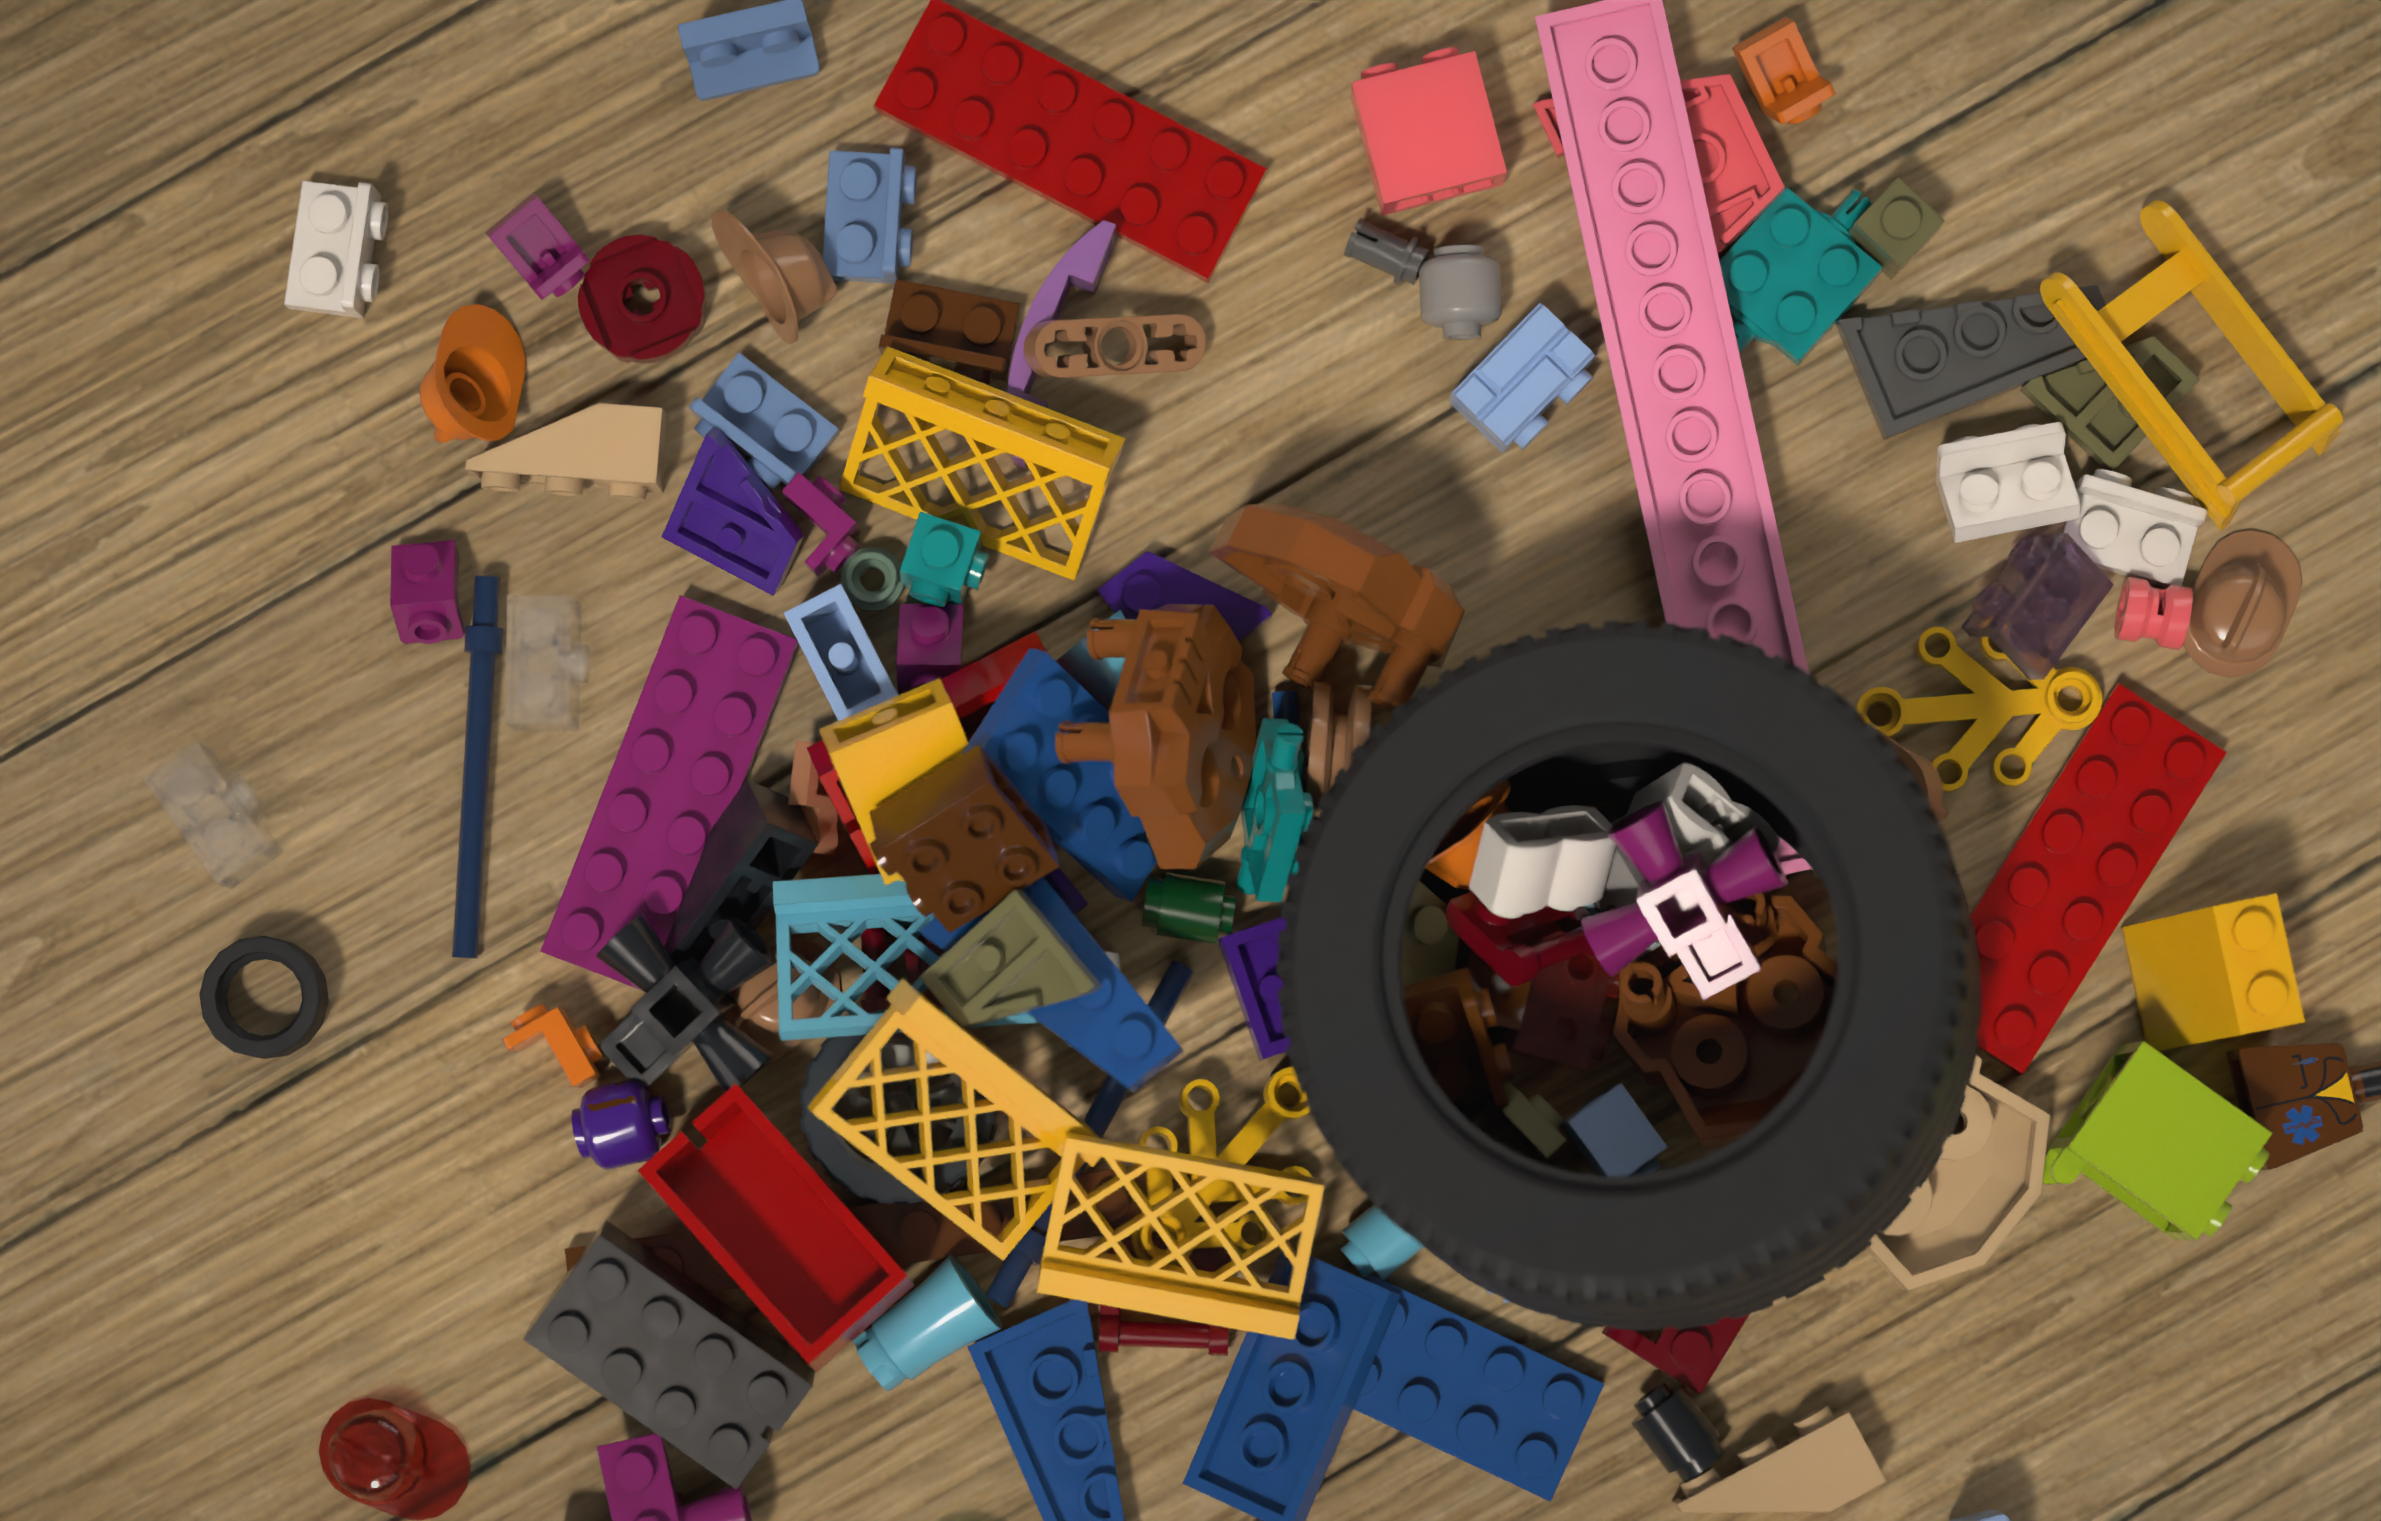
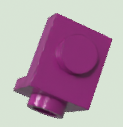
(539, 248)
(823, 506)
(426, 592)
(928, 643)

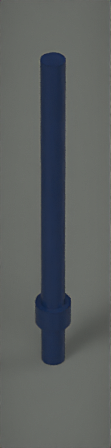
(483, 643)
(1098, 1118)

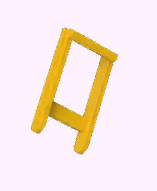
(2194, 271)

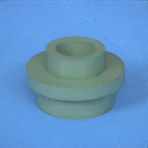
(862, 562)

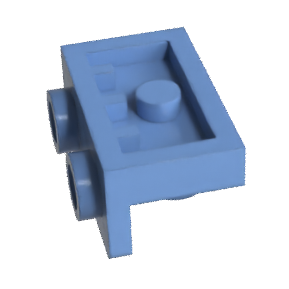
(749, 49)
(866, 215)
(764, 422)

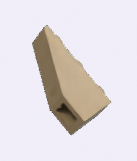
(593, 448)
(1804, 1473)

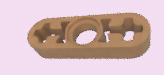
(1073, 331)

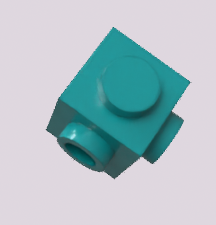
(943, 561)

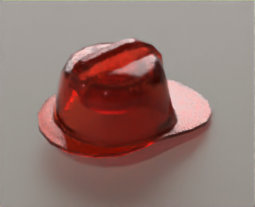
(394, 1459)

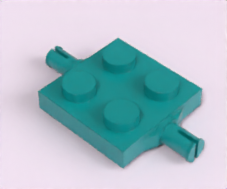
(1796, 274)
(1273, 812)

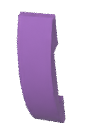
(1078, 268)

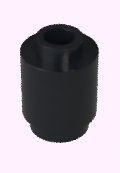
(1677, 1431)

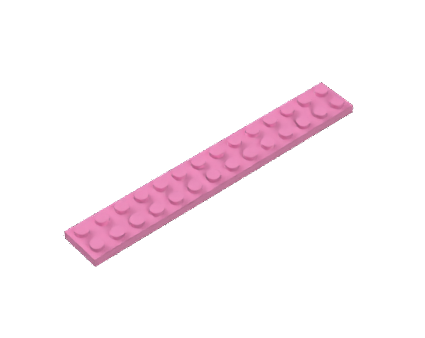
(1669, 328)

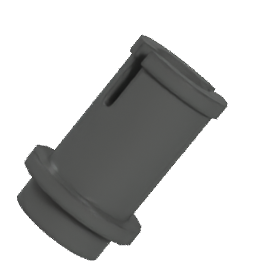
(1387, 252)

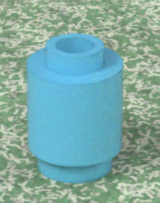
(1377, 1244)

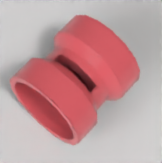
(2153, 613)

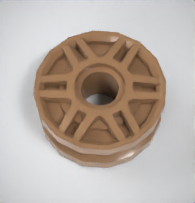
(1333, 738)

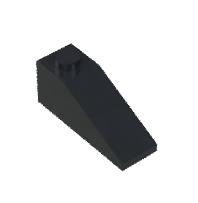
(747, 850)

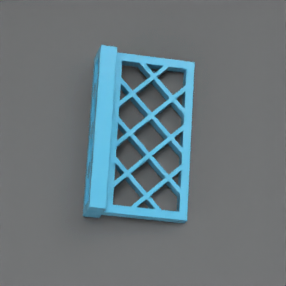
(852, 906)

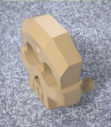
(1974, 1191)

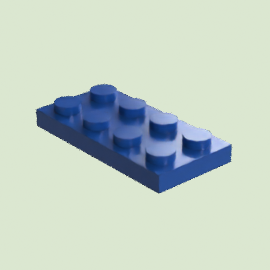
(1074, 797)
(1477, 1395)
(1292, 1397)

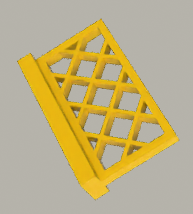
(992, 426)
(979, 1069)
(1172, 1289)

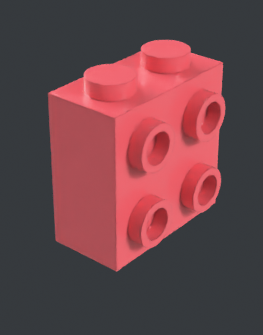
(1427, 130)

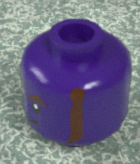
(620, 1124)

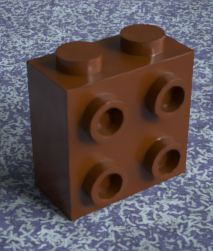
(962, 840)

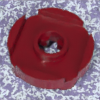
(609, 284)

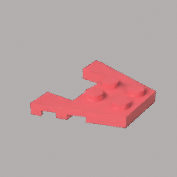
(1729, 151)

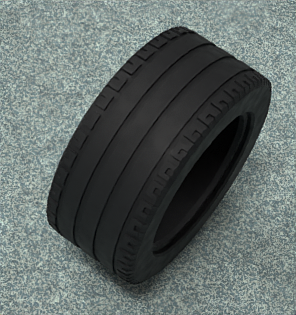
(1586, 724)

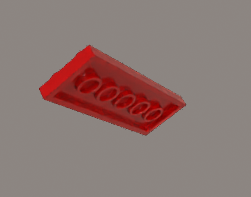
(1070, 139)
(2081, 867)

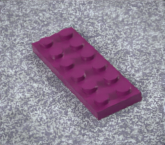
(671, 778)

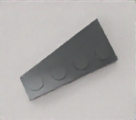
(1953, 357)

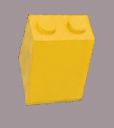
(2213, 973)

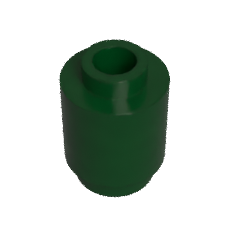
(1188, 907)

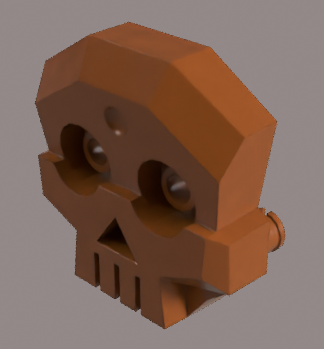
(1345, 593)
(1175, 727)
(1762, 1042)

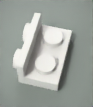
(335, 249)
(2006, 482)
(2134, 529)

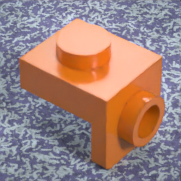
(1782, 73)
(574, 1048)

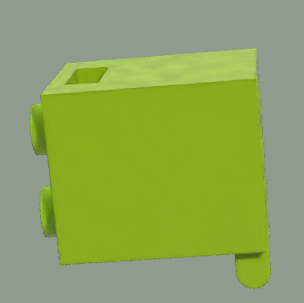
(2158, 1143)

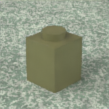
(1895, 228)

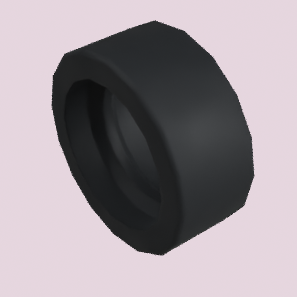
(216, 985)

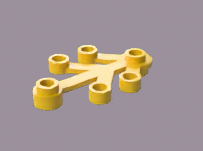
(1990, 707)
(1239, 1150)

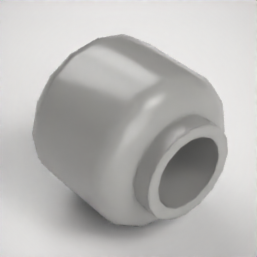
(1460, 291)

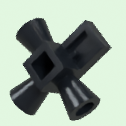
(685, 1004)

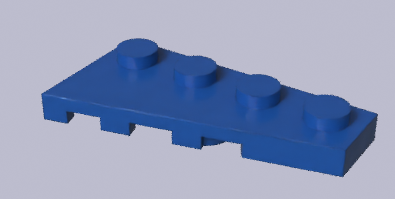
(1105, 1027)
(1054, 1412)

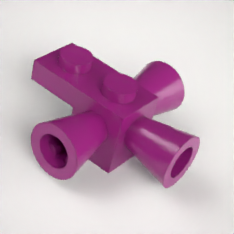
(1684, 902)
(643, 1487)

